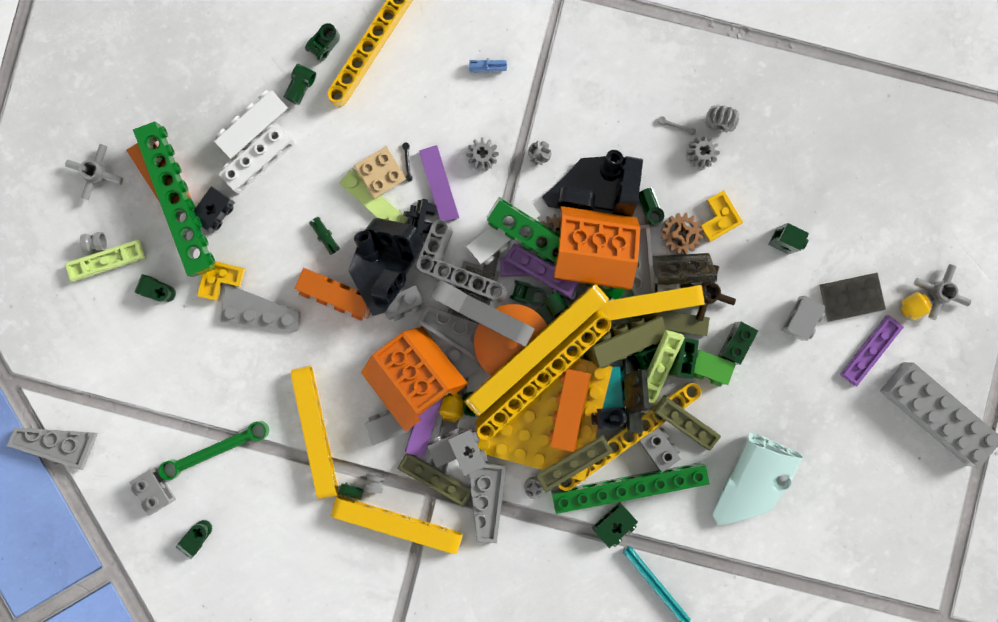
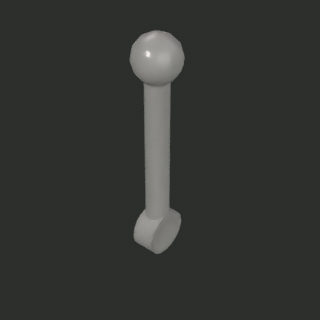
(662, 120)

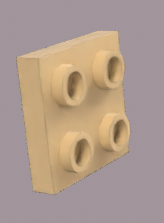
(379, 172)

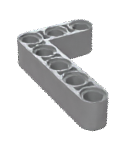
(454, 272)
(482, 313)

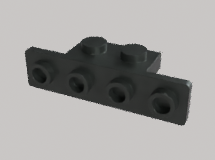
(635, 394)

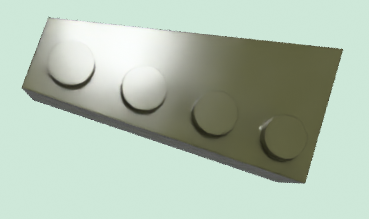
(626, 339)

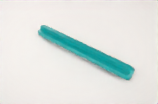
(656, 585)

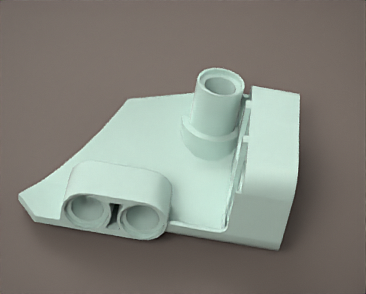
(754, 482)

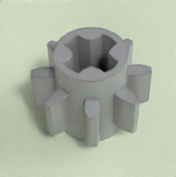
(539, 152)

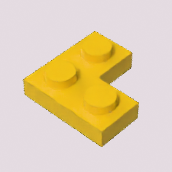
(725, 217)
(212, 280)

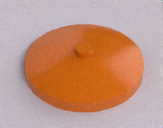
(495, 349)

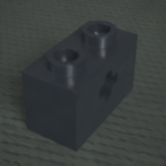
(222, 206)

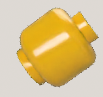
(915, 306)
(452, 408)

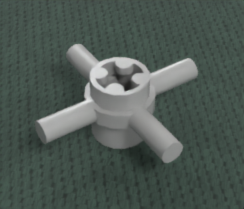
(100, 171)
(944, 286)

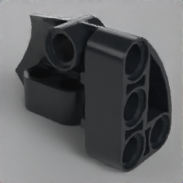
(600, 185)
(382, 260)

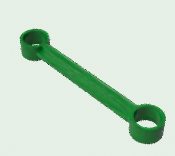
(213, 450)

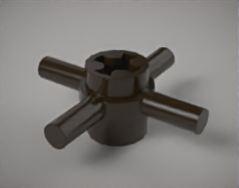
(713, 289)

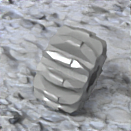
(722, 118)
(475, 157)
(708, 157)

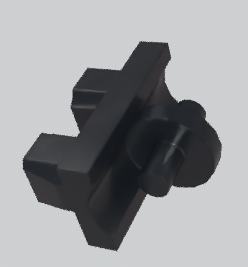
(423, 208)
(609, 418)

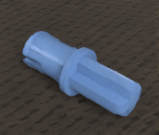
(487, 65)

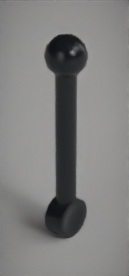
(406, 147)

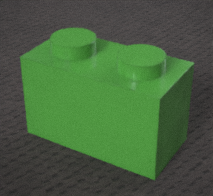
(713, 368)

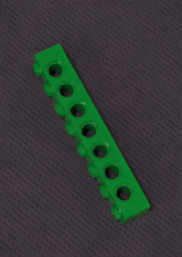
(146, 137)
(503, 209)
(630, 487)

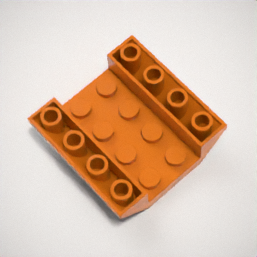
(597, 248)
(411, 375)

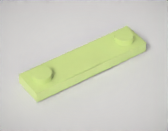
(379, 206)
(105, 260)
(662, 362)

